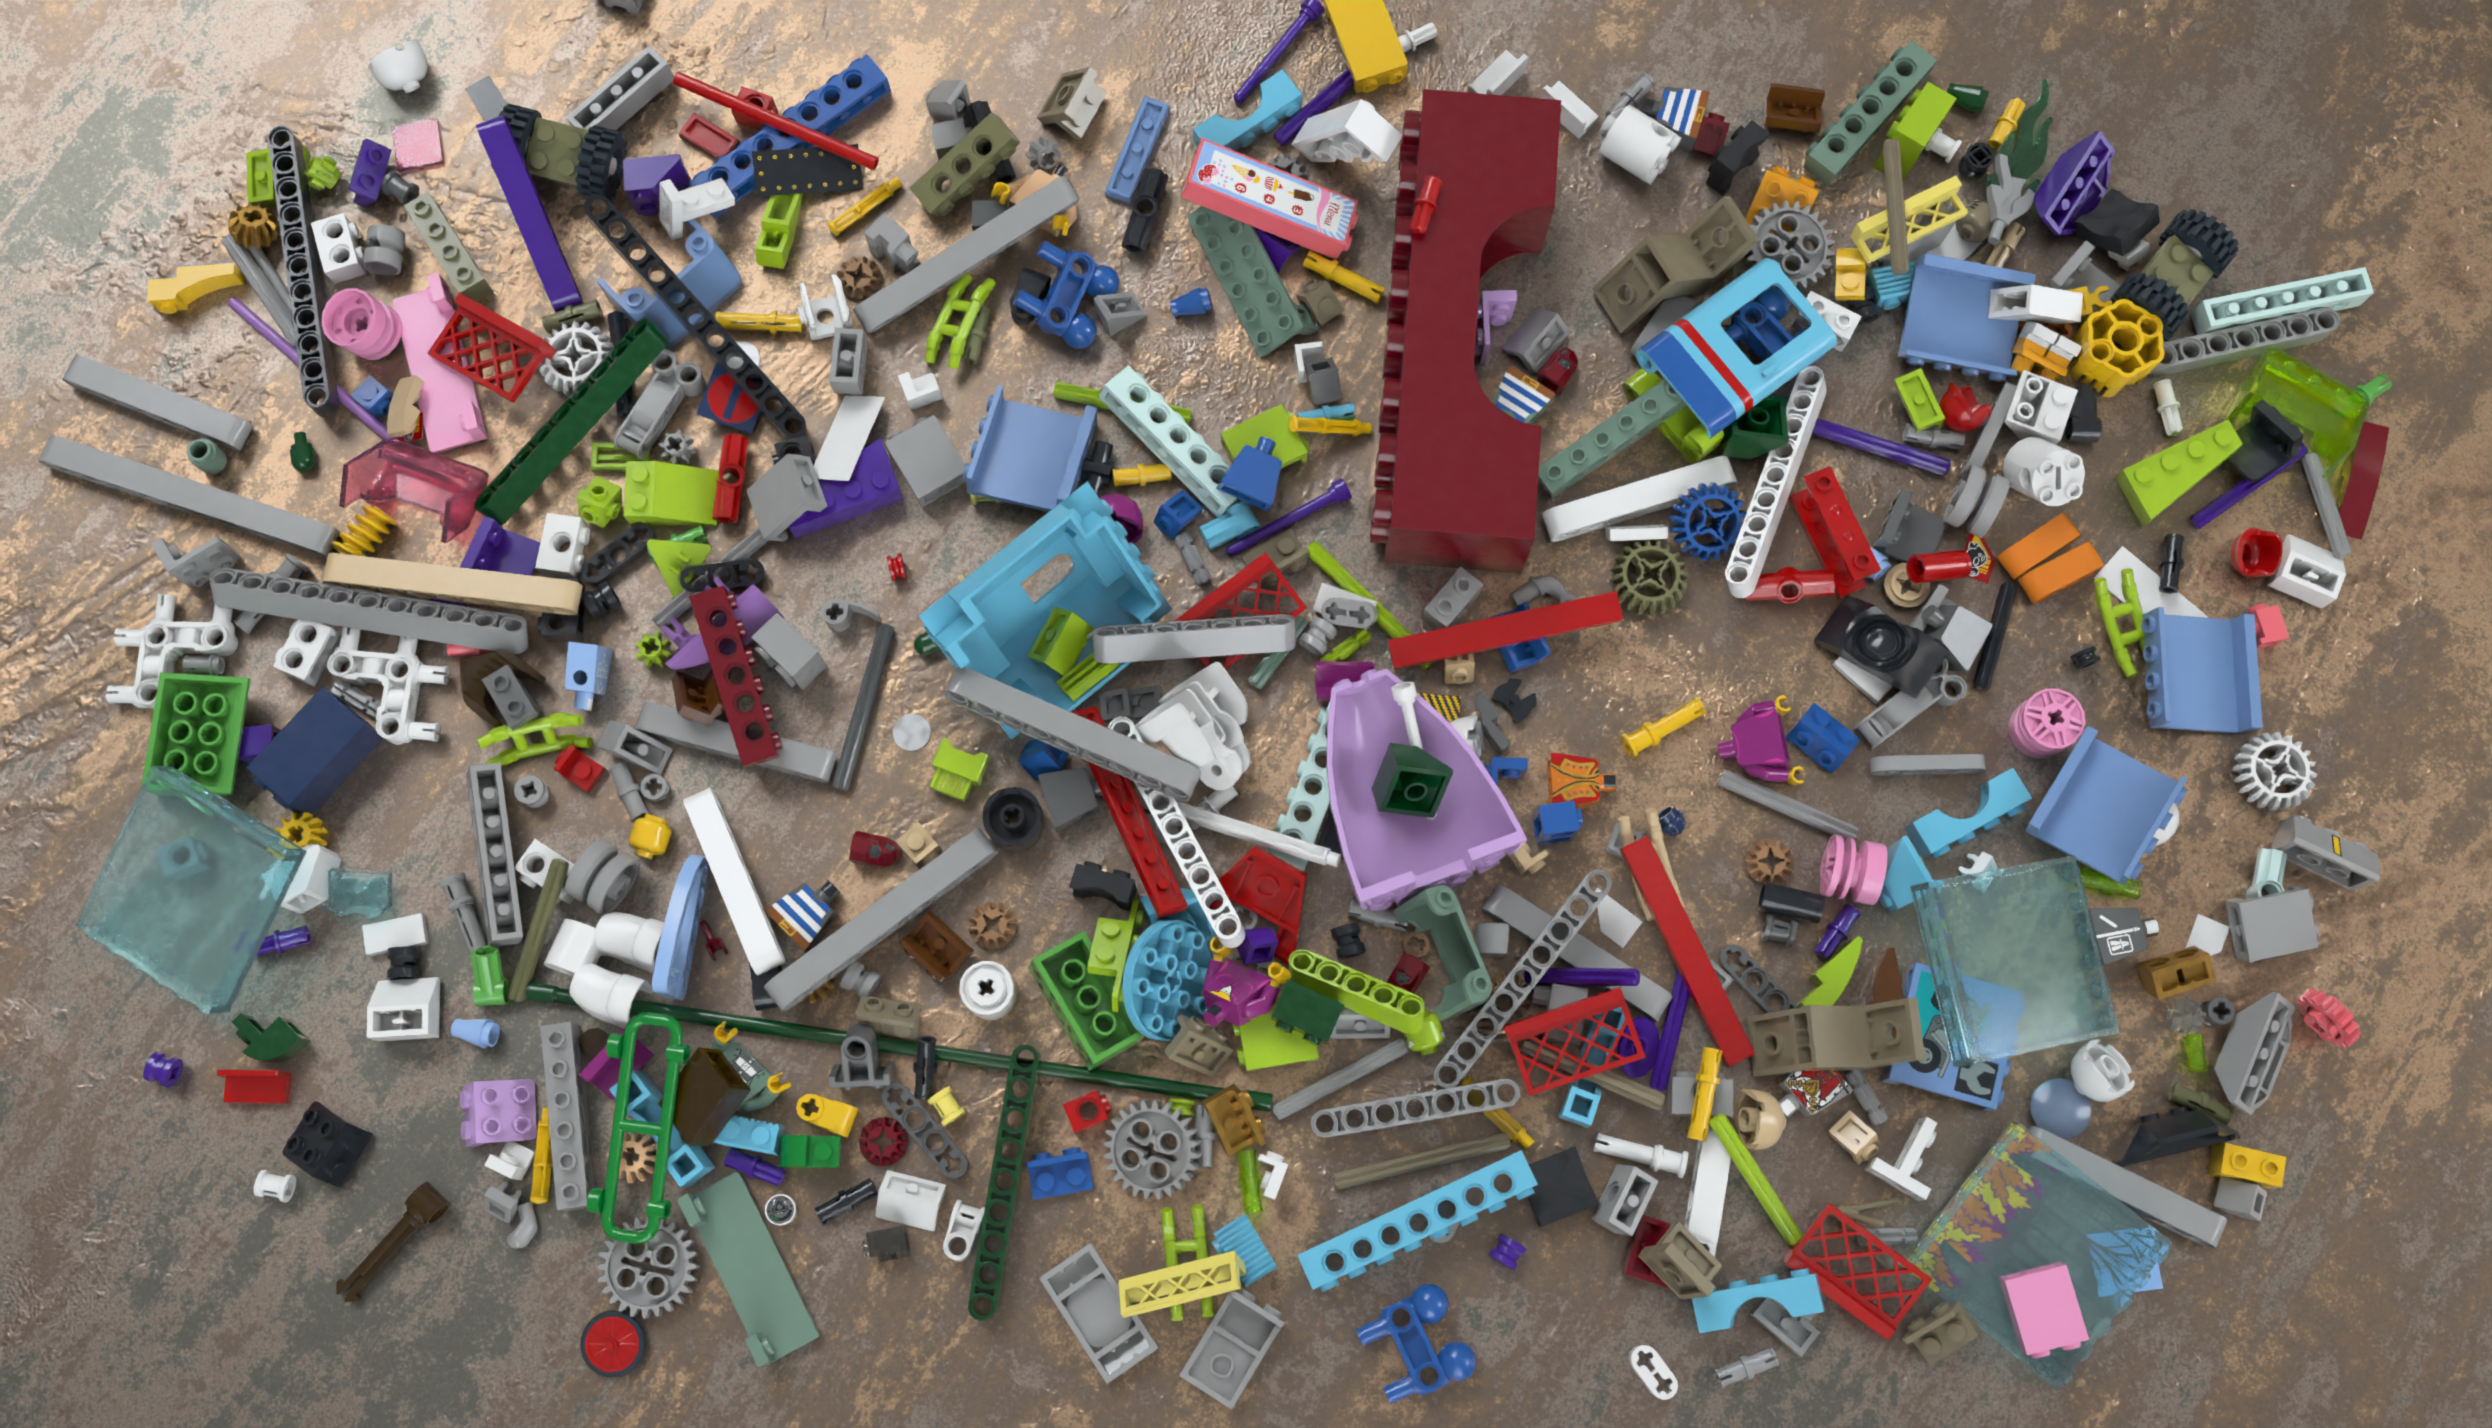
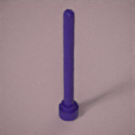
(1309, 11)
(1336, 493)

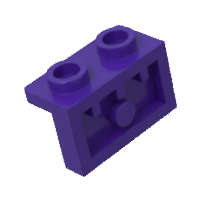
(369, 172)

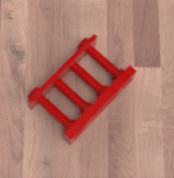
(1834, 532)

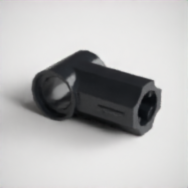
(2083, 421)

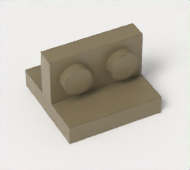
(1073, 102)
(1682, 1263)

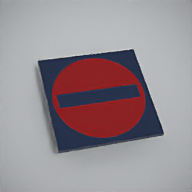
(727, 403)

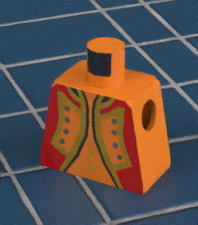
(1576, 780)

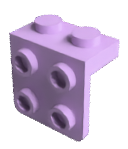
(498, 1111)

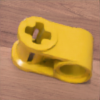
(832, 1115)

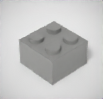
(793, 656)

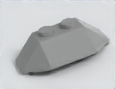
(2255, 1051)

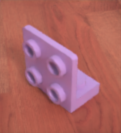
(1493, 308)

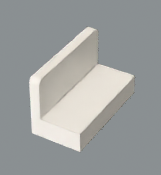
(1500, 75)
(1574, 112)
(909, 1200)

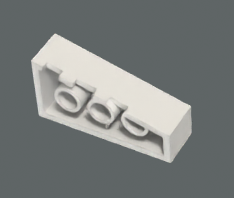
(1347, 134)

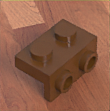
(1793, 107)
(697, 698)
(936, 947)

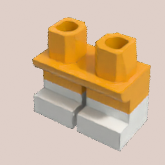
(2045, 349)

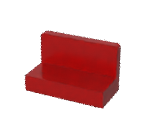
(256, 1086)

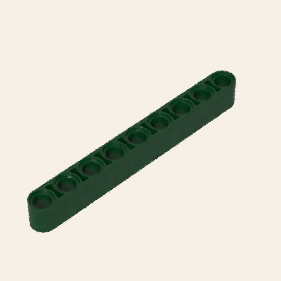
(571, 422)
(995, 1194)

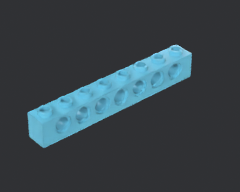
(1315, 1259)

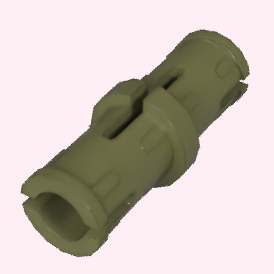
(590, 310)
(976, 337)
(2202, 1101)

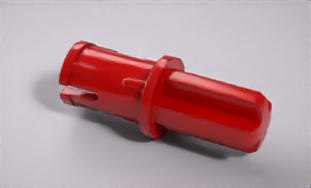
(1425, 204)

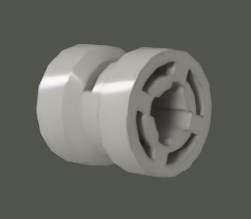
(1317, 637)
(860, 980)

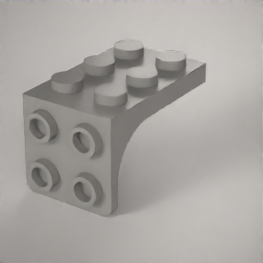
(1232, 1347)

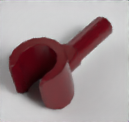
(713, 943)

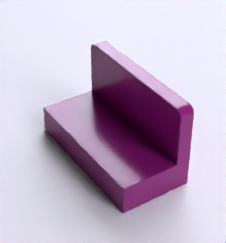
(1330, 672)
(605, 1071)

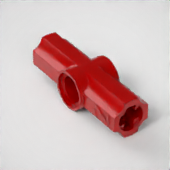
(731, 462)
(1806, 584)

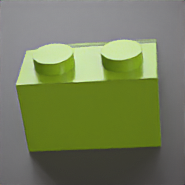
(669, 494)

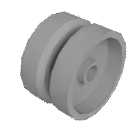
(1976, 501)
(602, 876)

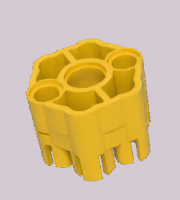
(2101, 360)

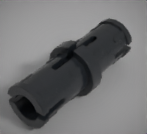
(2171, 563)
(924, 1085)
(846, 1201)

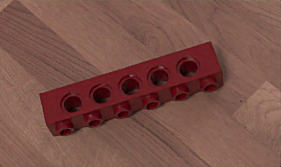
(705, 607)

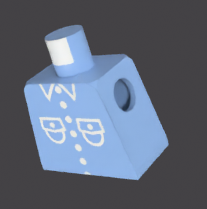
(588, 663)

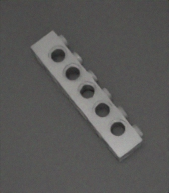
(494, 855)
(567, 1115)

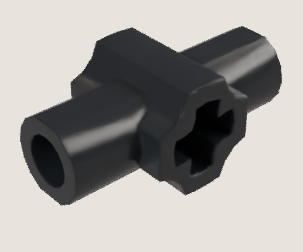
(1098, 467)

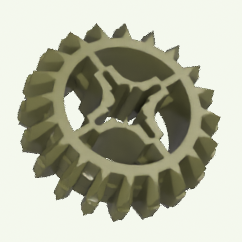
(1655, 586)

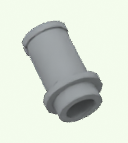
(209, 665)

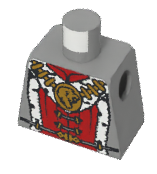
(1811, 1091)

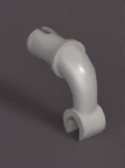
(1539, 586)

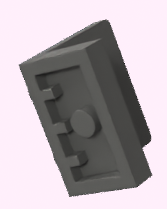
(1908, 530)

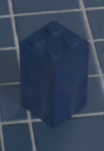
(314, 753)

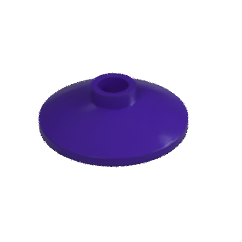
(1650, 1042)

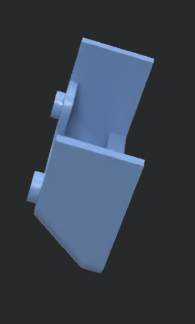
(709, 278)

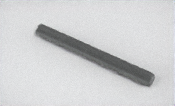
(863, 707)

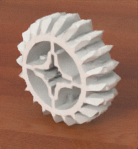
(572, 339)
(2286, 754)

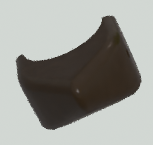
(476, 668)

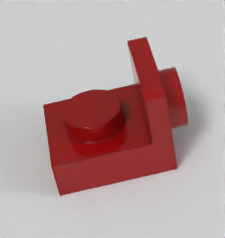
(579, 768)

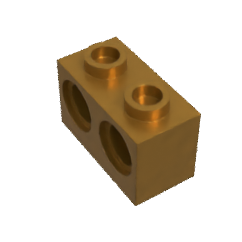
(2176, 972)

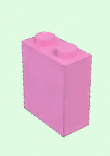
(2044, 1309)

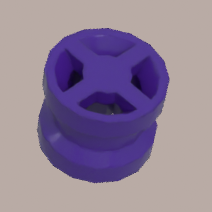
(163, 1069)
(1507, 1252)

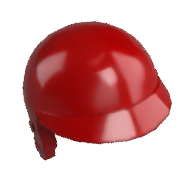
(1962, 409)
(2256, 553)

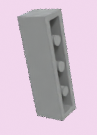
(624, 93)

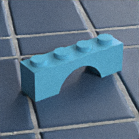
(1278, 100)
(1998, 796)
(1582, 1095)
(685, 1162)
(1798, 1294)

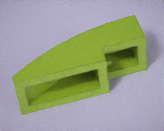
(778, 230)
(1833, 975)

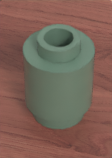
(206, 456)

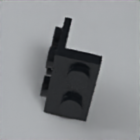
(2267, 443)
(326, 1144)

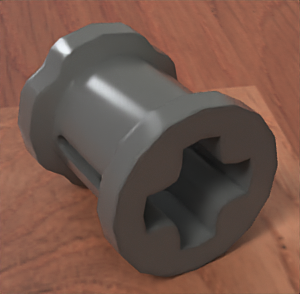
(397, 187)
(1779, 930)
(2221, 1005)

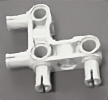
(179, 640)
(399, 693)

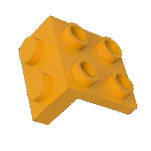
(1779, 187)

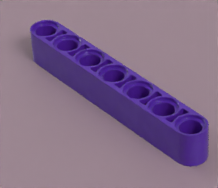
(529, 212)

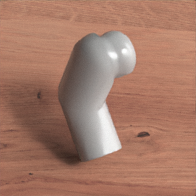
(526, 1228)

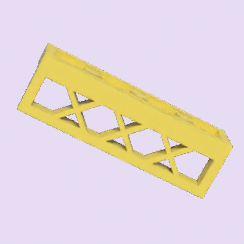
(1918, 204)
(1179, 1278)

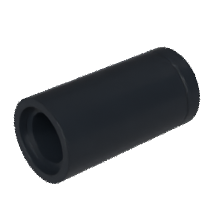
(1791, 902)

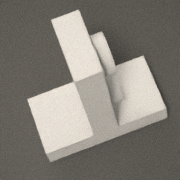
(691, 203)
(1907, 1162)

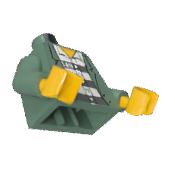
(763, 1084)

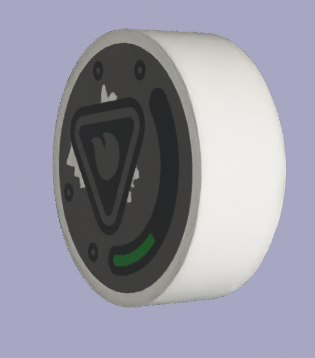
(781, 1209)

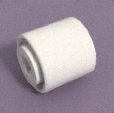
(988, 1006)

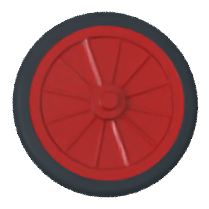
(613, 1343)

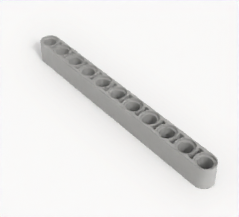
(189, 496)
(369, 610)

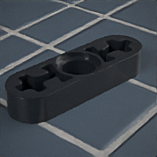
(606, 552)
(742, 564)

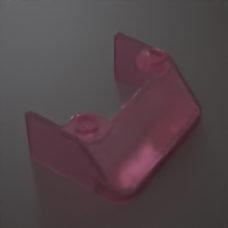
(417, 478)

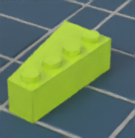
(2168, 475)

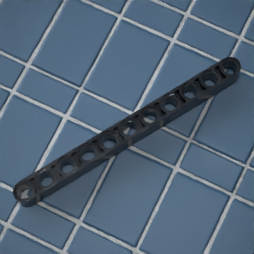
(310, 280)
(691, 305)

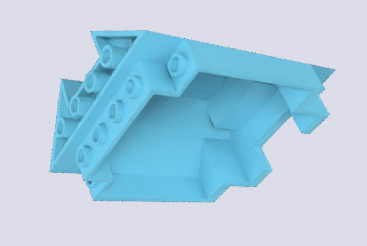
(994, 623)

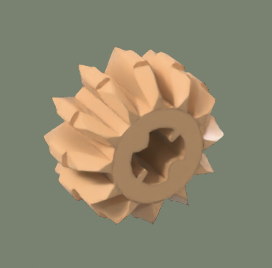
(644, 1149)

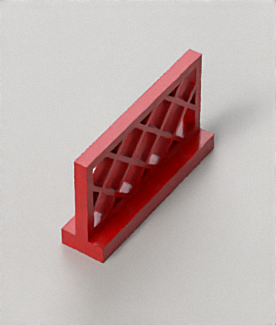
(507, 332)
(1233, 587)
(1566, 1015)
(1843, 1293)

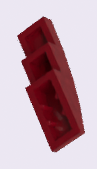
(2361, 478)

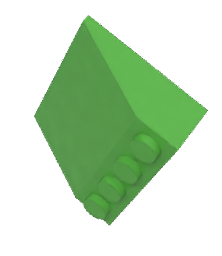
(199, 727)

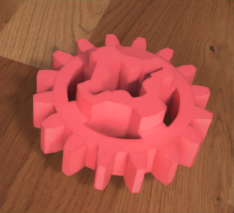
(2328, 1018)

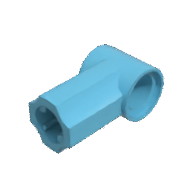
(1236, 522)

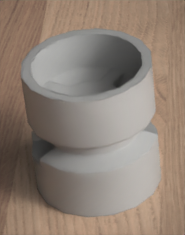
(384, 250)

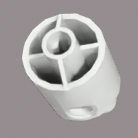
(1637, 143)
(2044, 471)

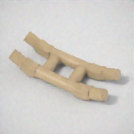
(1656, 837)

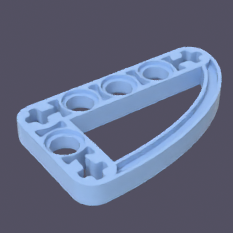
(680, 930)

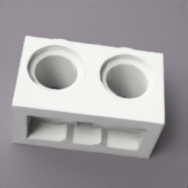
(334, 250)
(1837, 317)
(314, 653)
(536, 852)

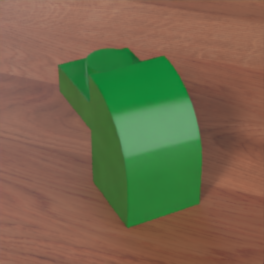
(810, 1151)

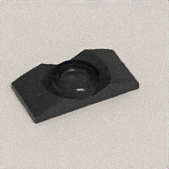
(1882, 645)

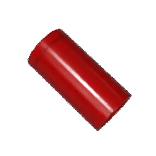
(1939, 566)

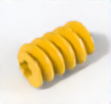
(365, 532)

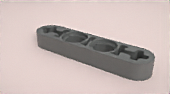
(1768, 985)
(927, 1128)

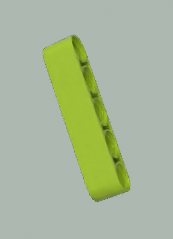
(1341, 981)

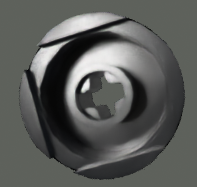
(1013, 802)

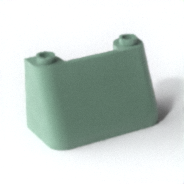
(1441, 914)

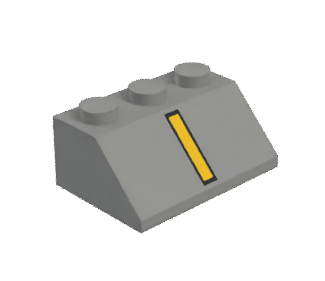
(2326, 853)

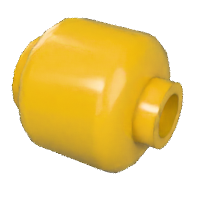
(650, 836)

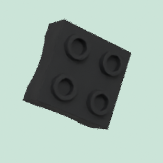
(1736, 156)
(2117, 223)
(1091, 881)
(1560, 1188)

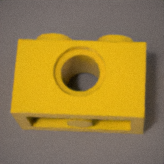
(2246, 1165)

